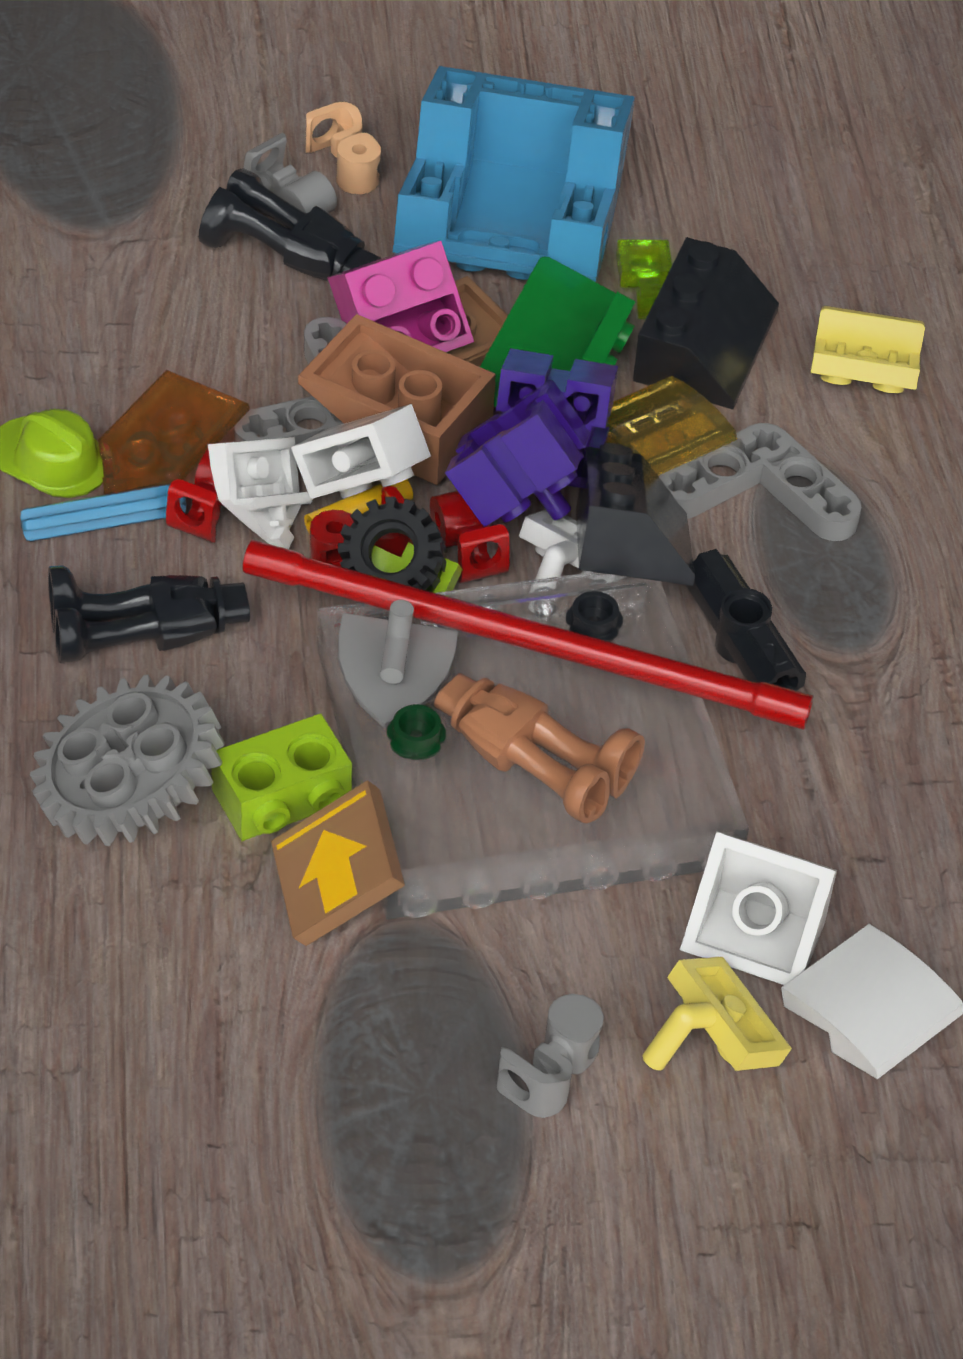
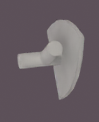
(393, 660)

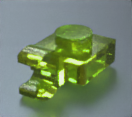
(643, 267)

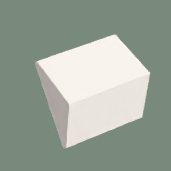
(759, 909)

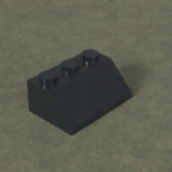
(706, 323)
(630, 519)

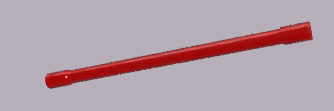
(758, 698)

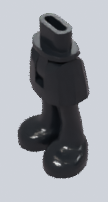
(311, 242)
(169, 609)

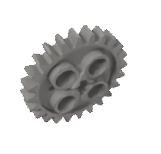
(127, 760)

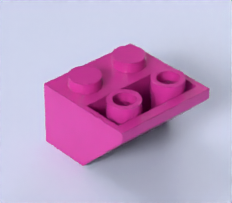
(408, 294)

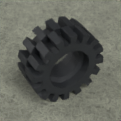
(395, 518)

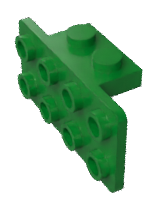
(562, 317)

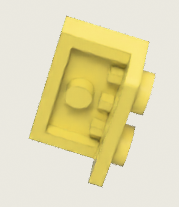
(867, 349)

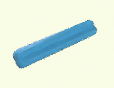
(95, 513)

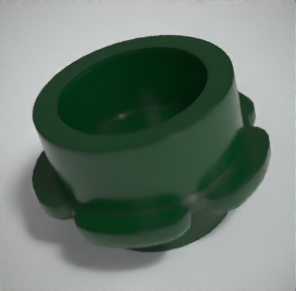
(416, 732)

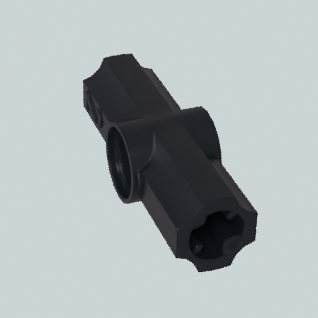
(743, 623)

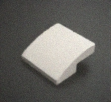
(873, 1000)

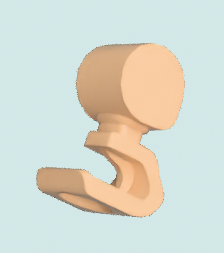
(355, 151)

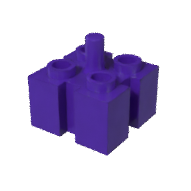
(586, 387)
(520, 454)

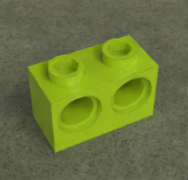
(281, 776)

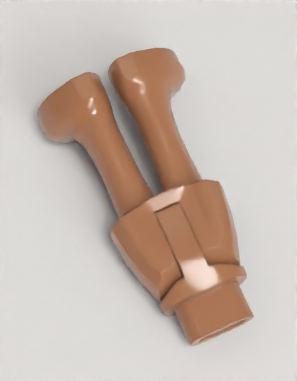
(508, 726)

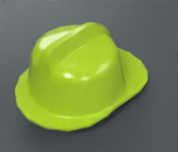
(52, 453)

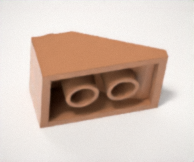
(380, 369)

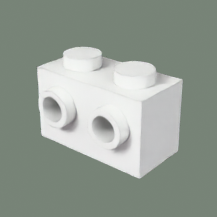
(362, 452)

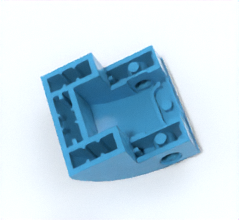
(514, 172)

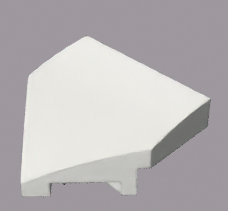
(259, 485)

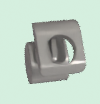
(301, 191)
(568, 1049)

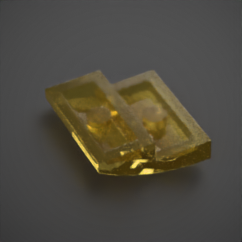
(668, 424)

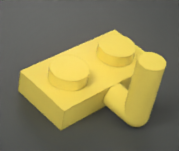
(726, 1010)

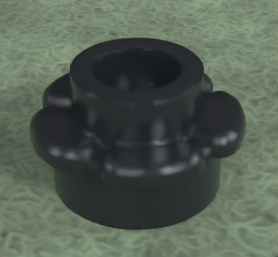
(595, 616)

